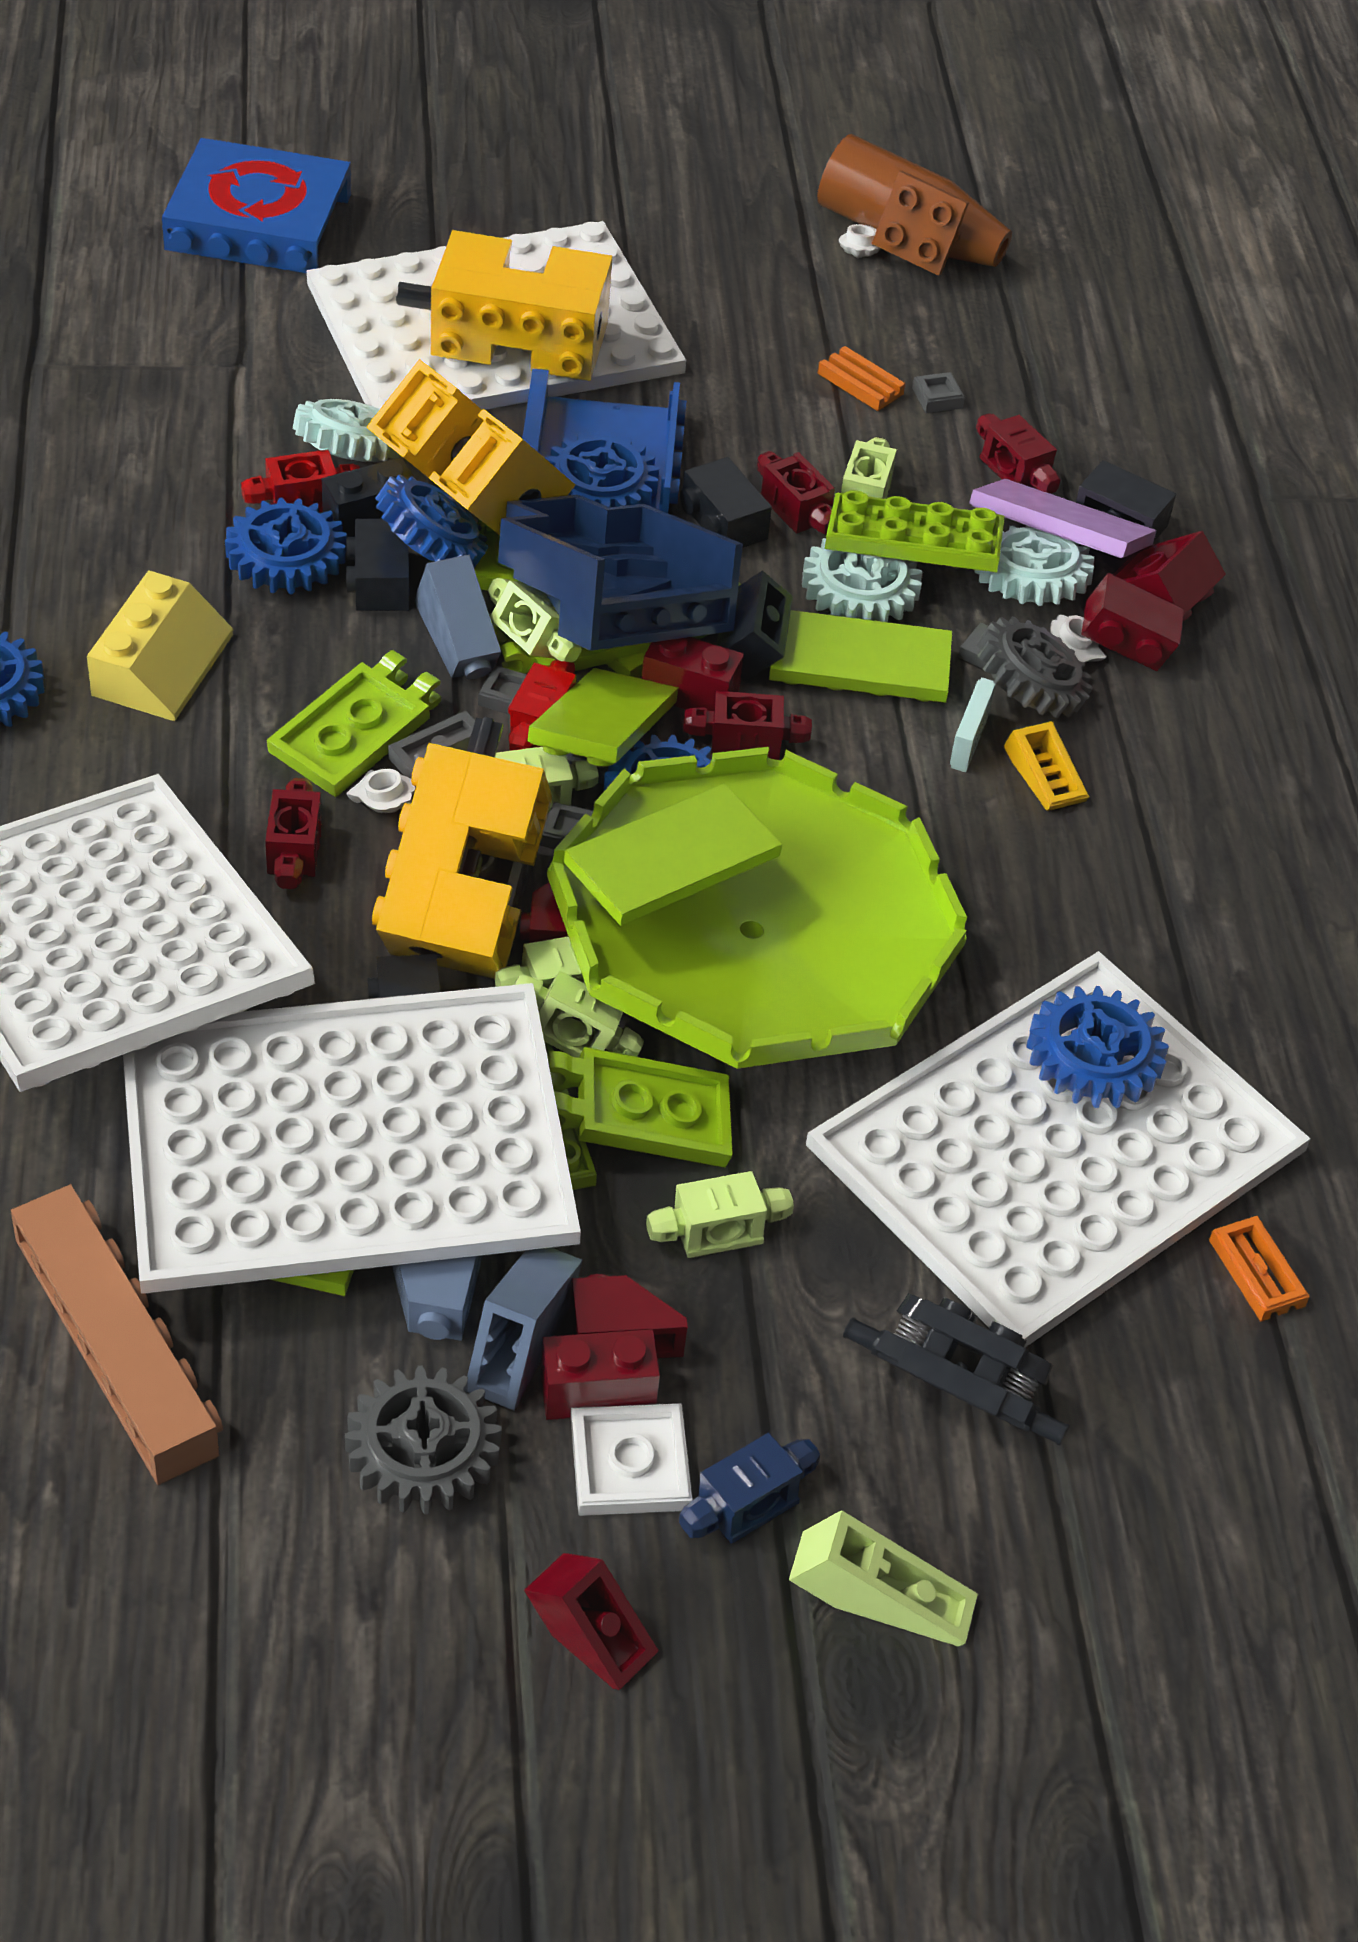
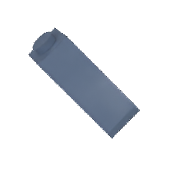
(458, 617)
(437, 1295)
(516, 1318)

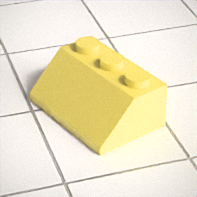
(157, 647)

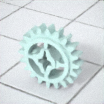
(341, 429)
(1039, 567)
(860, 584)

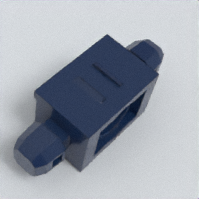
(749, 1488)

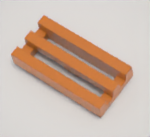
(861, 378)
(1251, 1271)

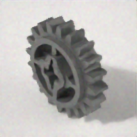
(1034, 667)
(451, 1424)

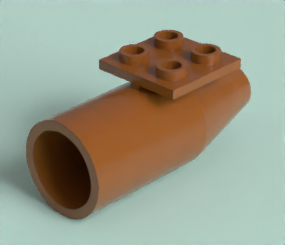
(910, 207)

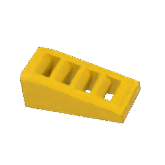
(1047, 740)

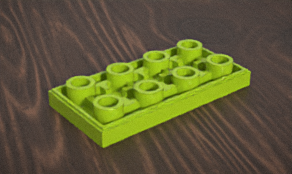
(915, 531)
(865, 656)
(602, 716)
(672, 854)

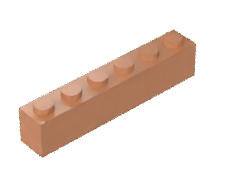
(116, 1334)

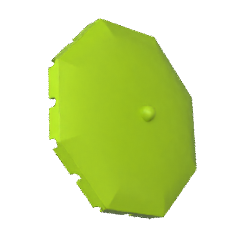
(791, 956)

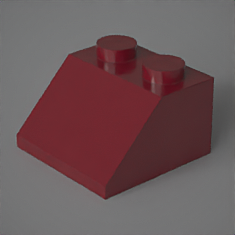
(1175, 570)

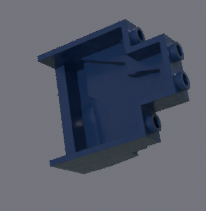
(622, 570)

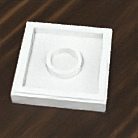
(630, 1459)

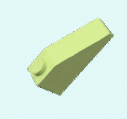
(880, 1580)

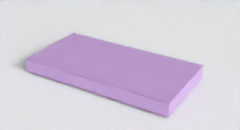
(1063, 518)

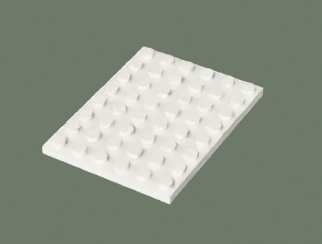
(387, 339)
(125, 933)
(346, 1139)
(1044, 1198)

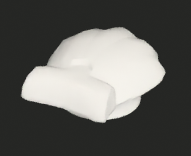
(859, 241)
(1070, 631)
(383, 790)

